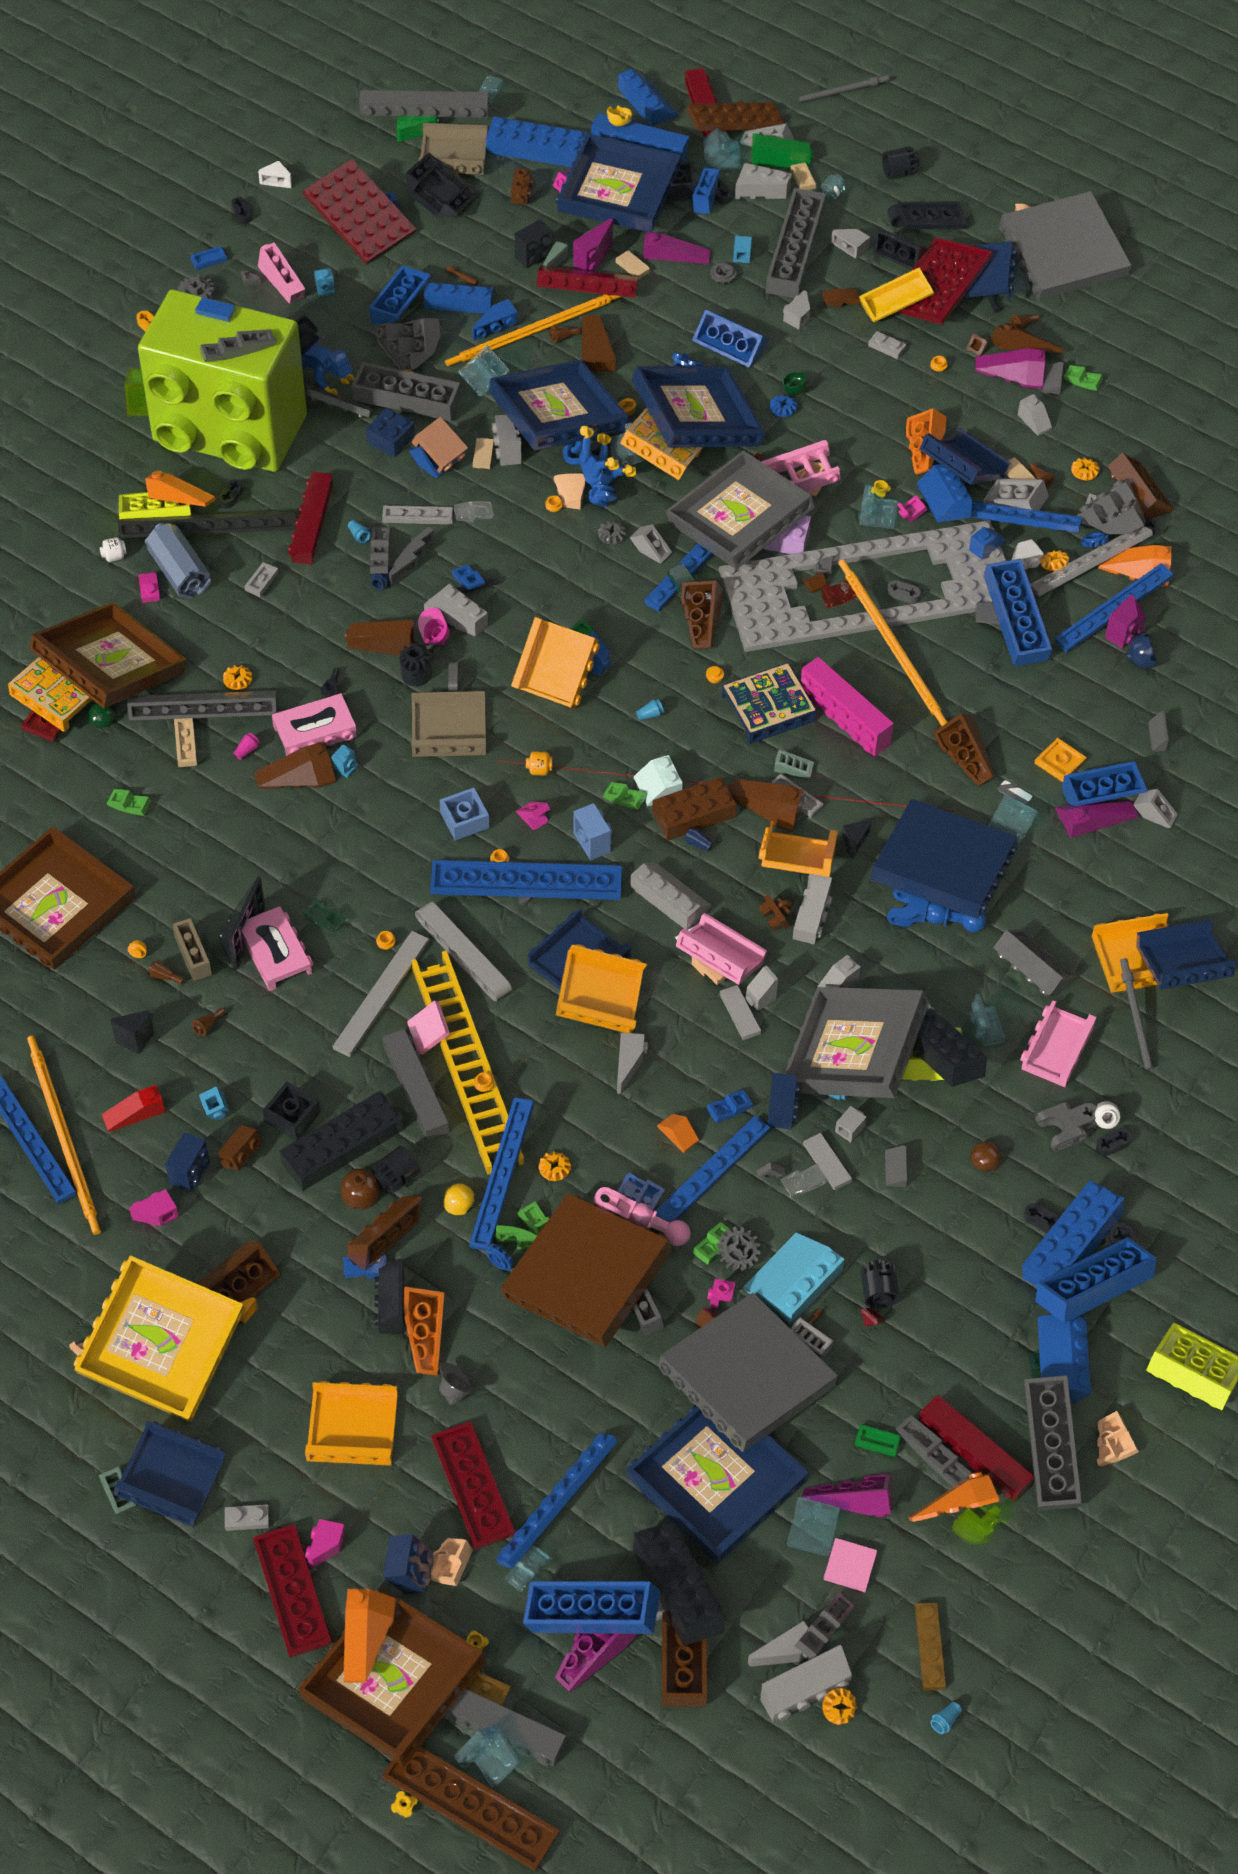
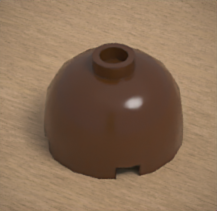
(360, 1189)

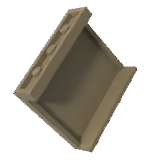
(456, 146)
(448, 723)

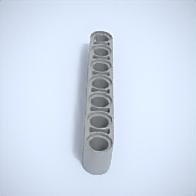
(463, 951)

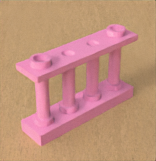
(804, 456)

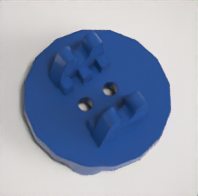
(684, 360)

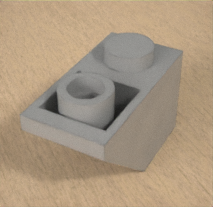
(798, 311)

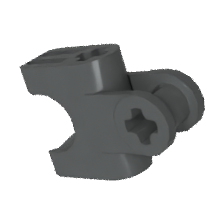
(1071, 1122)

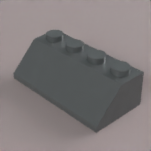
(1034, 962)

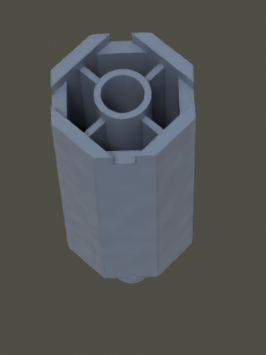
(178, 560)

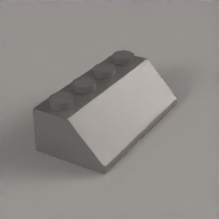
(669, 894)
(805, 1684)

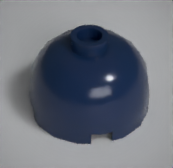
(1142, 652)

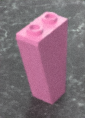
(280, 273)

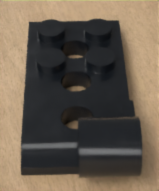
(904, 215)

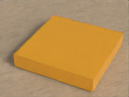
(1060, 759)

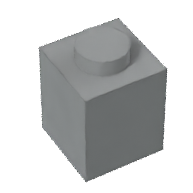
(850, 1124)

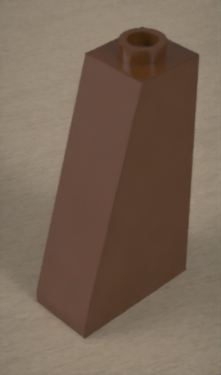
(596, 348)
(381, 636)

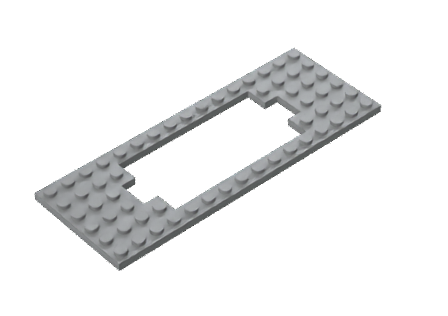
(768, 621)

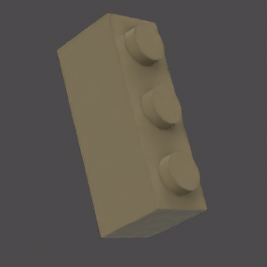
(192, 949)

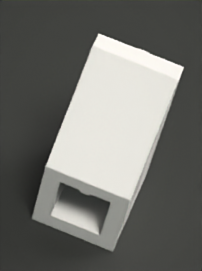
(1028, 553)

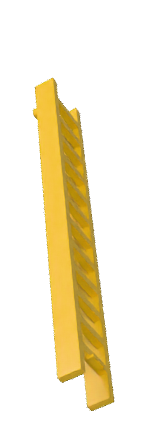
(465, 1014)

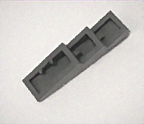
(243, 344)
(380, 550)
(408, 559)
(932, 1451)
(824, 1626)

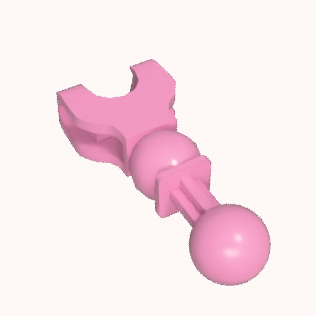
(642, 1215)

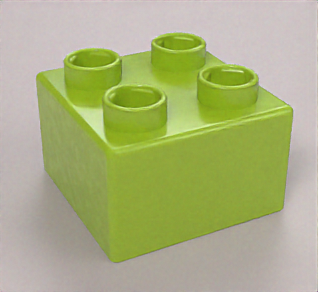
(224, 408)

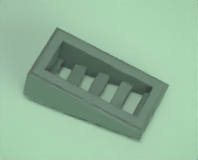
(557, 255)
(783, 756)
(104, 1477)

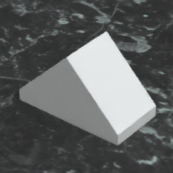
(275, 175)

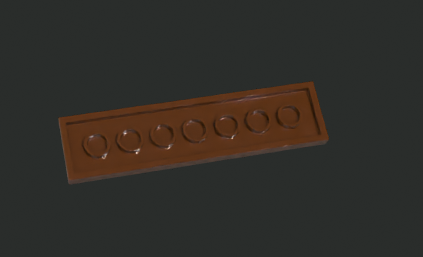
(474, 1807)

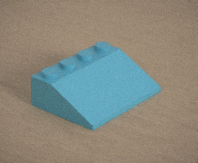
(795, 1276)

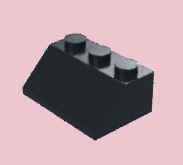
(897, 248)
(390, 1298)

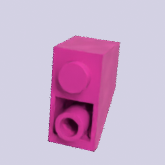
(155, 1210)
(326, 1542)

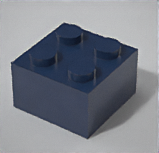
(390, 432)
(783, 1101)
(187, 1162)
(408, 1564)

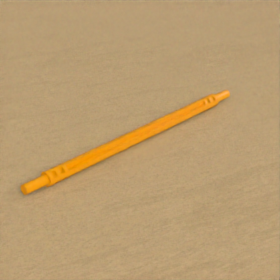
(534, 328)
(893, 643)
(64, 1135)

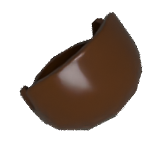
(986, 1156)

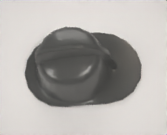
(454, 1383)

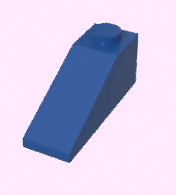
(705, 191)

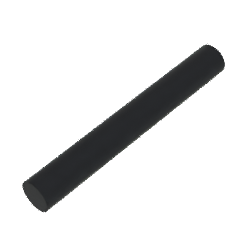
(490, 582)

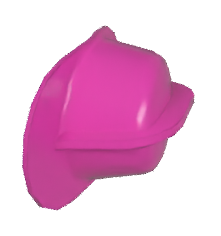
(433, 627)

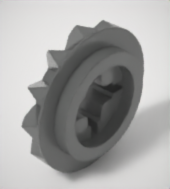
(724, 268)
(617, 536)

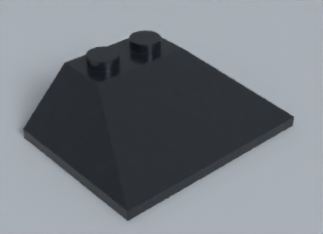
(438, 187)
(249, 906)

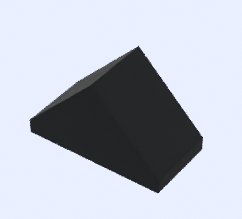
(854, 836)

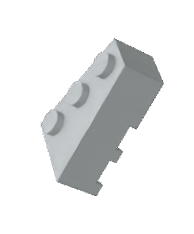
(762, 182)
(507, 441)
(459, 610)
(813, 909)

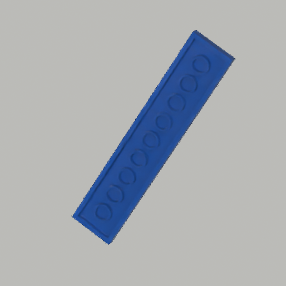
(526, 879)

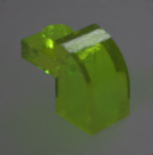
(975, 1529)

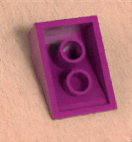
(593, 247)

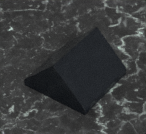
(133, 1030)

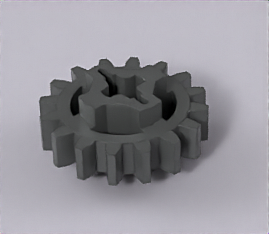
(197, 286)
(737, 1251)

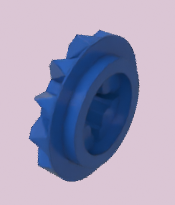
(787, 410)
(1094, 539)
(499, 1257)

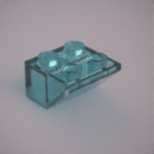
(722, 151)
(481, 369)

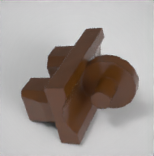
(783, 907)

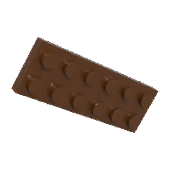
(734, 116)

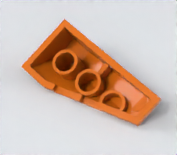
(916, 429)
(170, 488)
(1138, 561)
(424, 1322)
(968, 1493)
(366, 1625)

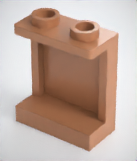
(441, 444)

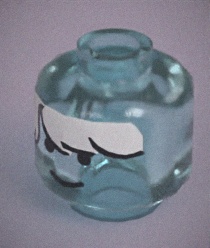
(833, 186)

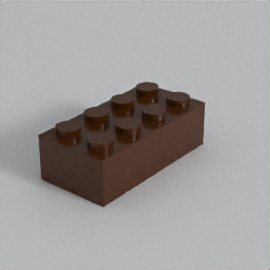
(694, 807)
(682, 1669)

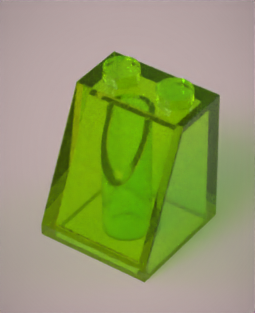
(135, 393)

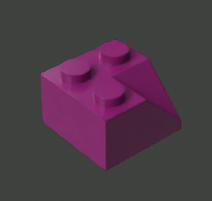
(1125, 623)

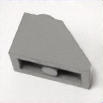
(851, 241)
(1034, 415)
(651, 543)
(1155, 808)
(842, 974)
(762, 989)

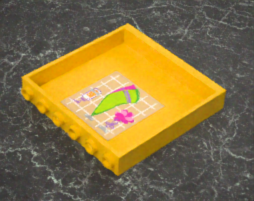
(159, 1338)

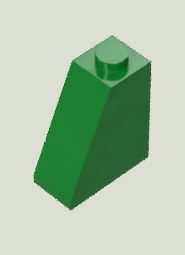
(412, 126)

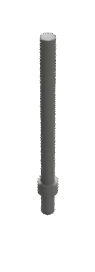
(873, 81)
(1128, 978)

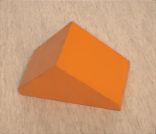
(679, 1131)

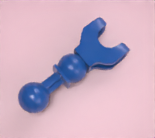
(920, 909)

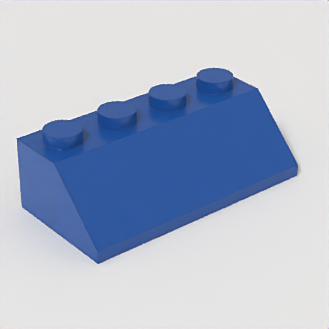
(645, 97)
(397, 295)
(458, 297)
(730, 338)
(945, 494)
(1103, 784)
(1065, 1353)

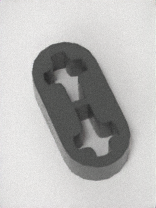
(903, 591)
(453, 677)

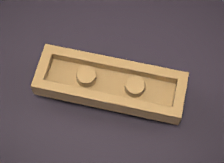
(185, 742)

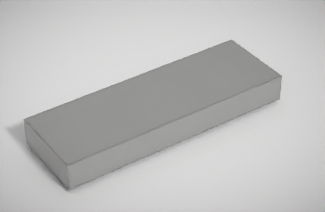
(811, 804)
(740, 1012)
(827, 1161)

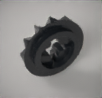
(1124, 1229)

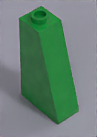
(779, 152)

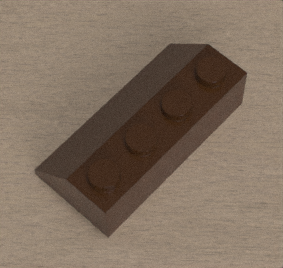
(1146, 490)
(385, 1231)
(242, 1273)

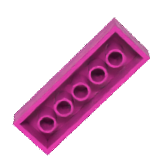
(846, 707)

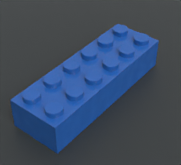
(642, 135)
(533, 141)
(1017, 612)
(1075, 1232)
(1095, 1280)
(592, 1607)

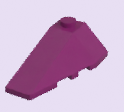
(664, 247)
(1021, 366)
(1094, 816)
(865, 1497)
(588, 1655)

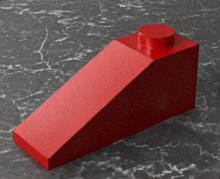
(135, 1108)

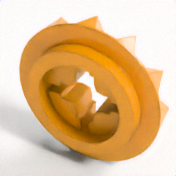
(1085, 474)
(1059, 560)
(241, 682)
(557, 1173)
(834, 1698)

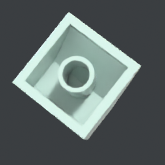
(658, 779)

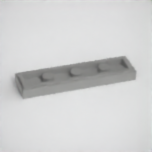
(417, 514)

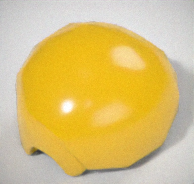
(619, 116)
(458, 1199)

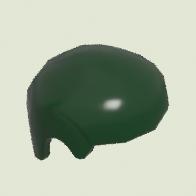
(795, 383)
(101, 716)

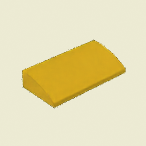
(896, 295)

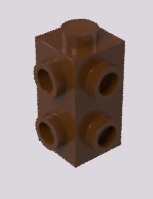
(521, 186)
(239, 1148)

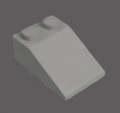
(1018, 493)

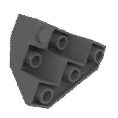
(409, 342)
(1114, 510)

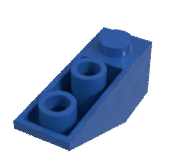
(495, 319)

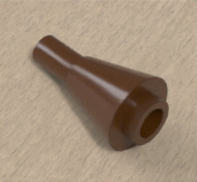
(1022, 320)
(559, 333)
(1042, 474)
(161, 971)
(203, 1024)

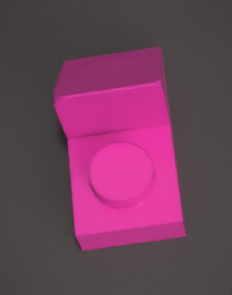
(149, 586)
(534, 814)

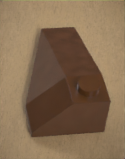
(1013, 338)
(702, 609)
(965, 746)
(301, 768)
(770, 801)

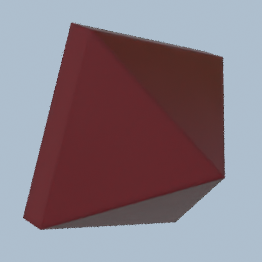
(871, 1317)

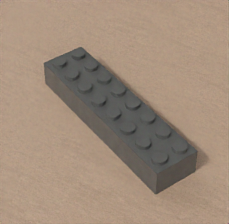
(795, 243)

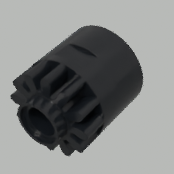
(900, 162)
(415, 665)
(395, 1169)
(880, 1284)

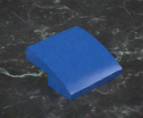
(640, 1191)

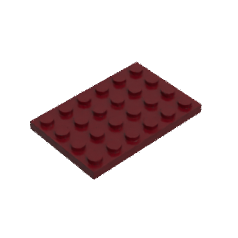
(359, 211)
(950, 273)

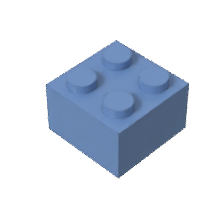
(464, 813)
(592, 831)

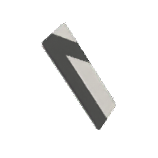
(1014, 792)

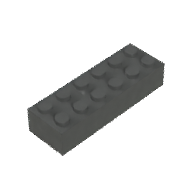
(406, 391)
(1052, 1443)

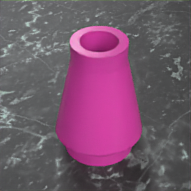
(246, 746)

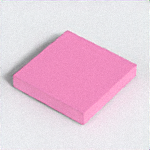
(428, 1027)
(850, 1565)

